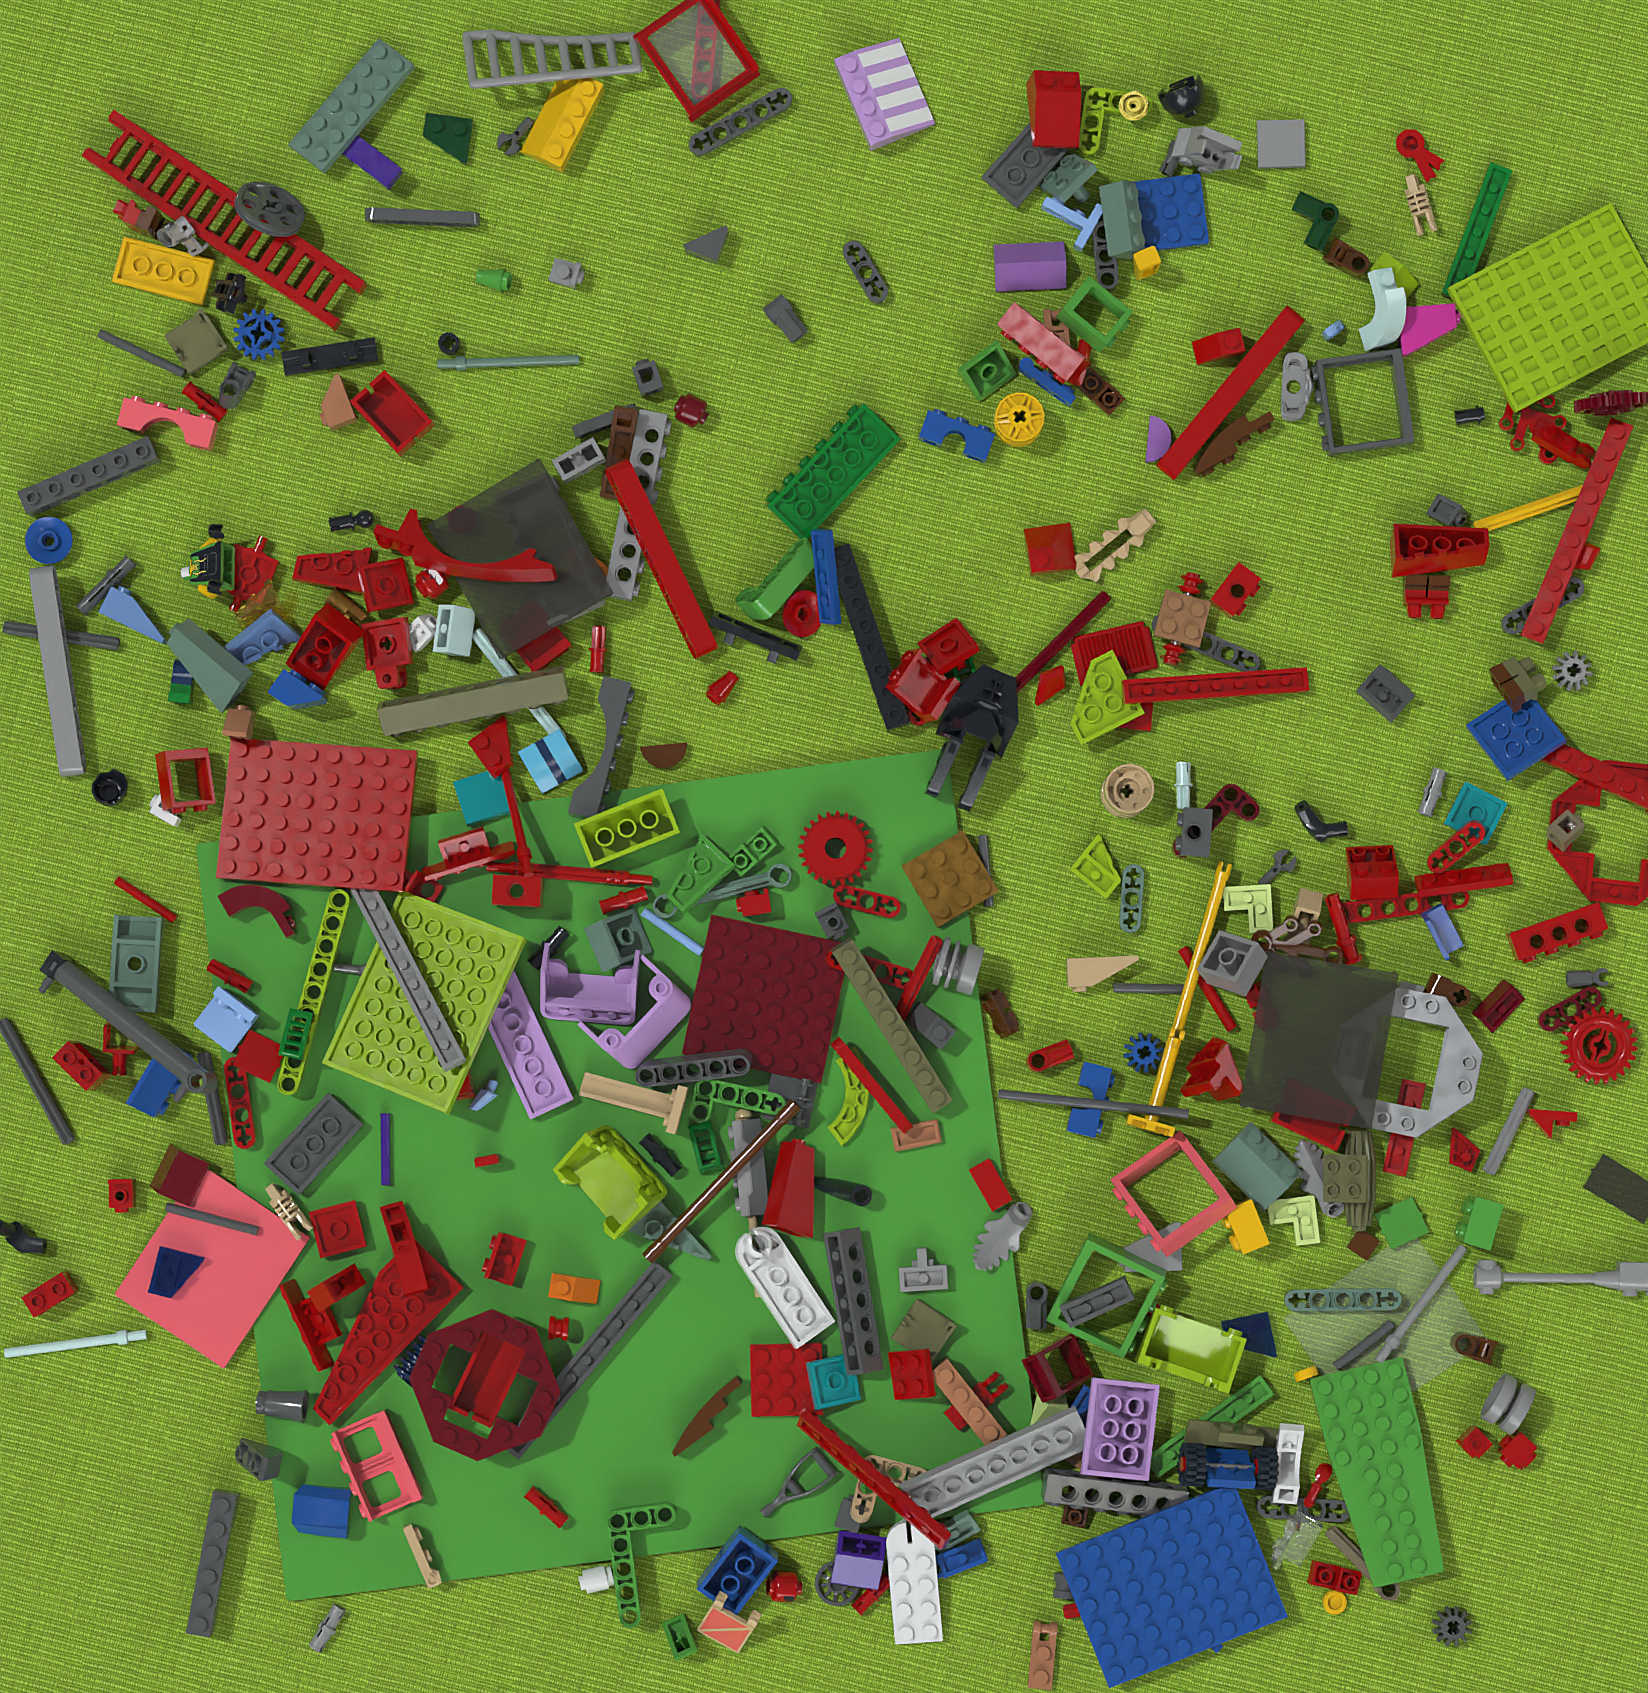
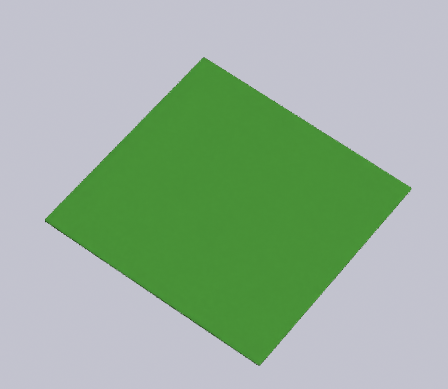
(696, 1334)

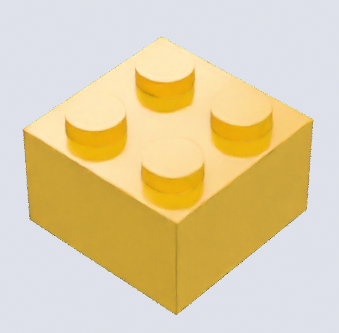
(1245, 1227)

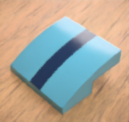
(550, 761)

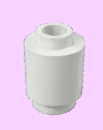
(596, 1579)

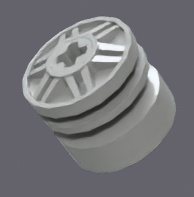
(958, 966)

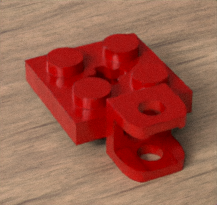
(388, 664)

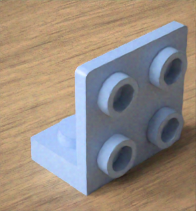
(226, 1019)

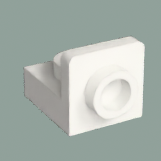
(422, 631)
(156, 809)

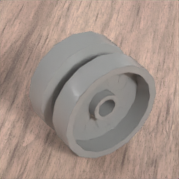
(1507, 1403)

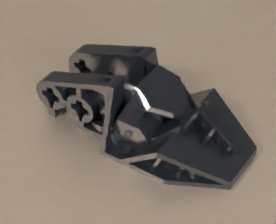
(984, 708)

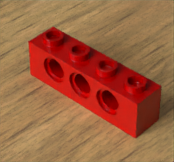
(1590, 914)

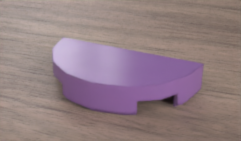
(1158, 439)

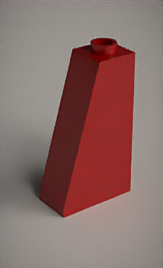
(792, 1191)

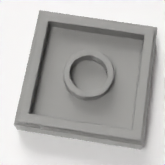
(1280, 144)

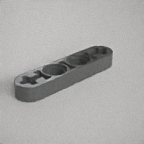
(1513, 615)
(1304, 1510)

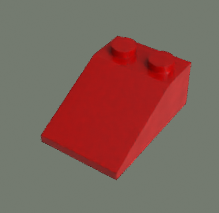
(1054, 108)
(324, 646)

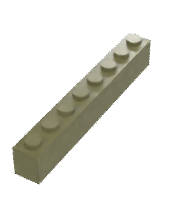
(473, 701)
(891, 1025)

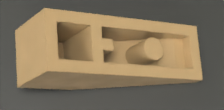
(1090, 971)

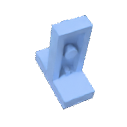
(1074, 218)

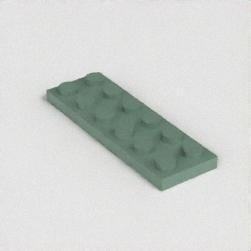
(351, 106)

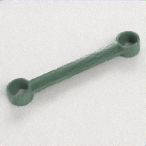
(733, 888)

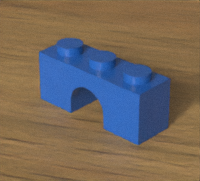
(938, 426)
(1097, 1079)

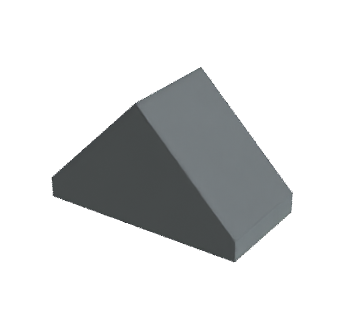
(708, 246)

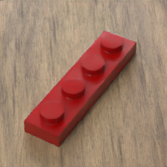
(1463, 880)
(1399, 1145)

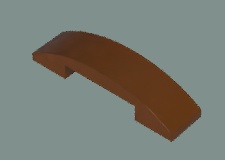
(620, 443)

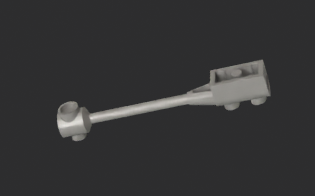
(1627, 1277)

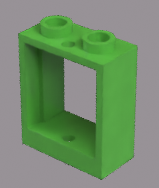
(1082, 327)

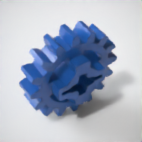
(269, 337)

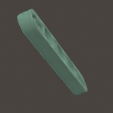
(1354, 1299)

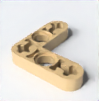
(882, 1465)

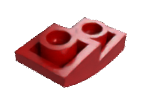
(1334, 1577)

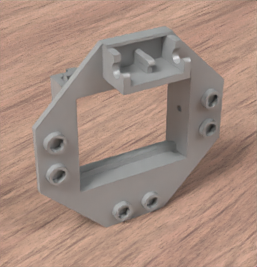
(1456, 1070)

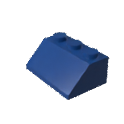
(154, 1089)

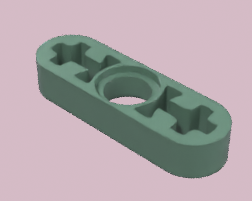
(1138, 881)

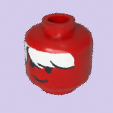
(431, 583)

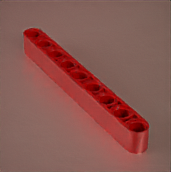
(1230, 392)
(661, 558)

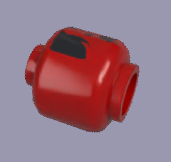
(783, 1586)

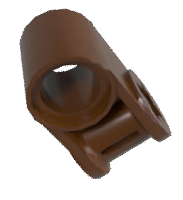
(1345, 258)
(1445, 987)
(1478, 1347)

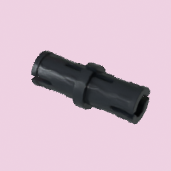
(555, 941)
(660, 1155)

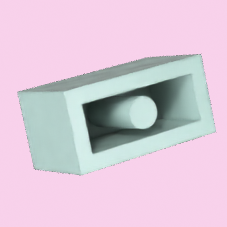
(454, 630)

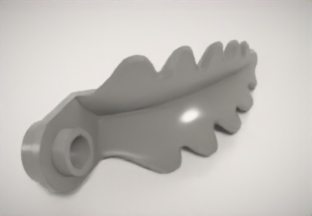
(1313, 1174)
(1001, 1236)

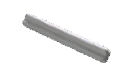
(1508, 1131)

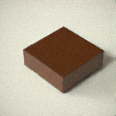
(1363, 1244)

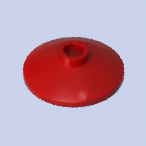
(808, 620)

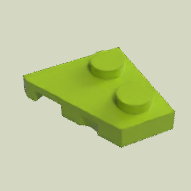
(1097, 868)

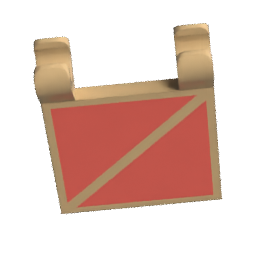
(726, 1626)

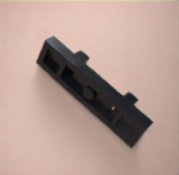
(330, 356)
(755, 635)

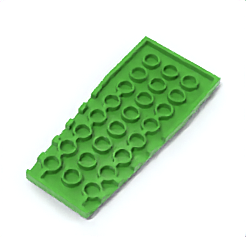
(1380, 1468)

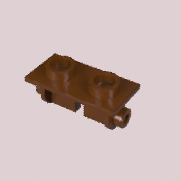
(993, 1004)

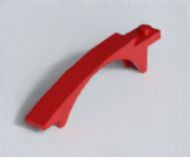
(412, 542)

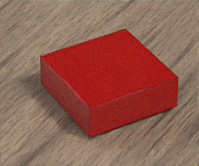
(487, 1160)

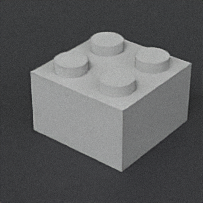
(1232, 963)

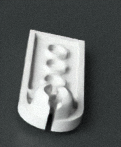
(782, 1285)
(913, 1586)

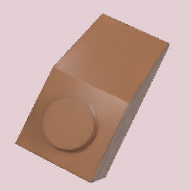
(337, 406)
(239, 723)

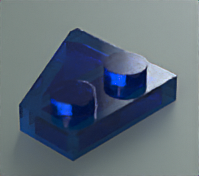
(172, 1271)
(1256, 1330)

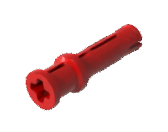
(1345, 939)

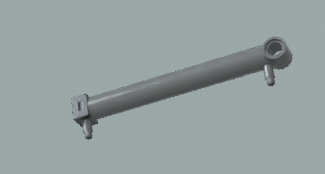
(62, 969)

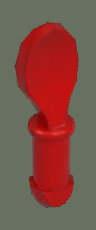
(1322, 1474)

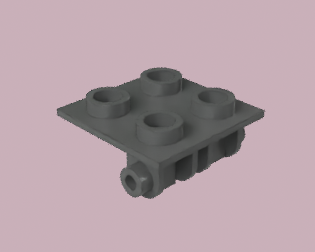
(799, 1090)

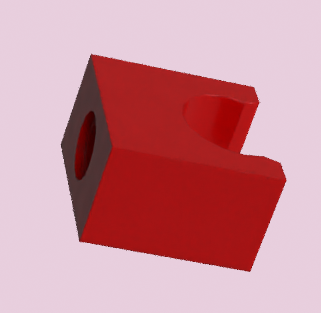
(532, 894)

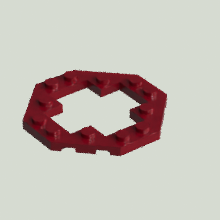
(436, 1403)

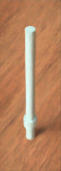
(121, 1337)

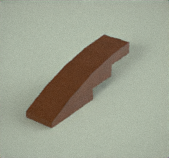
(701, 1423)

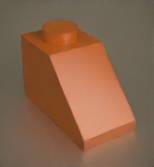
(574, 1288)

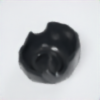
(110, 788)

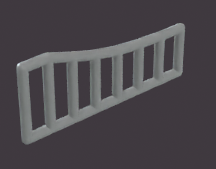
(539, 42)

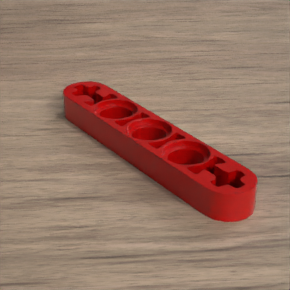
(871, 1085)

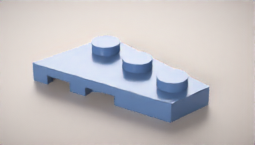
(262, 636)

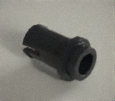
(1469, 415)

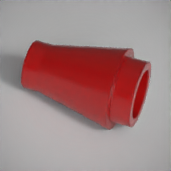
(721, 688)

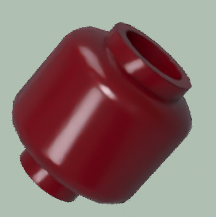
(690, 410)

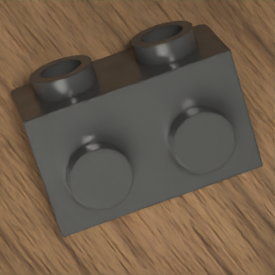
(1385, 693)

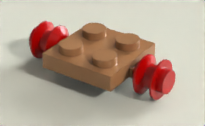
(1181, 619)

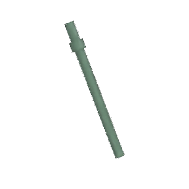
(462, 362)

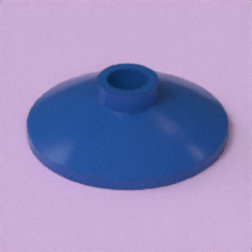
(39, 533)

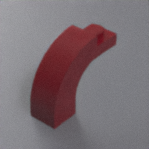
(247, 896)

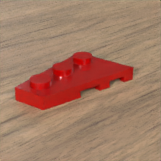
(332, 569)

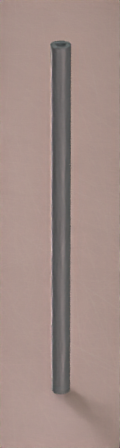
(1093, 1103)

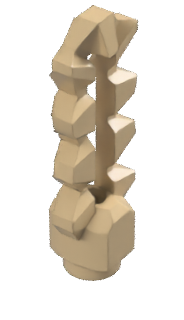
(1137, 527)

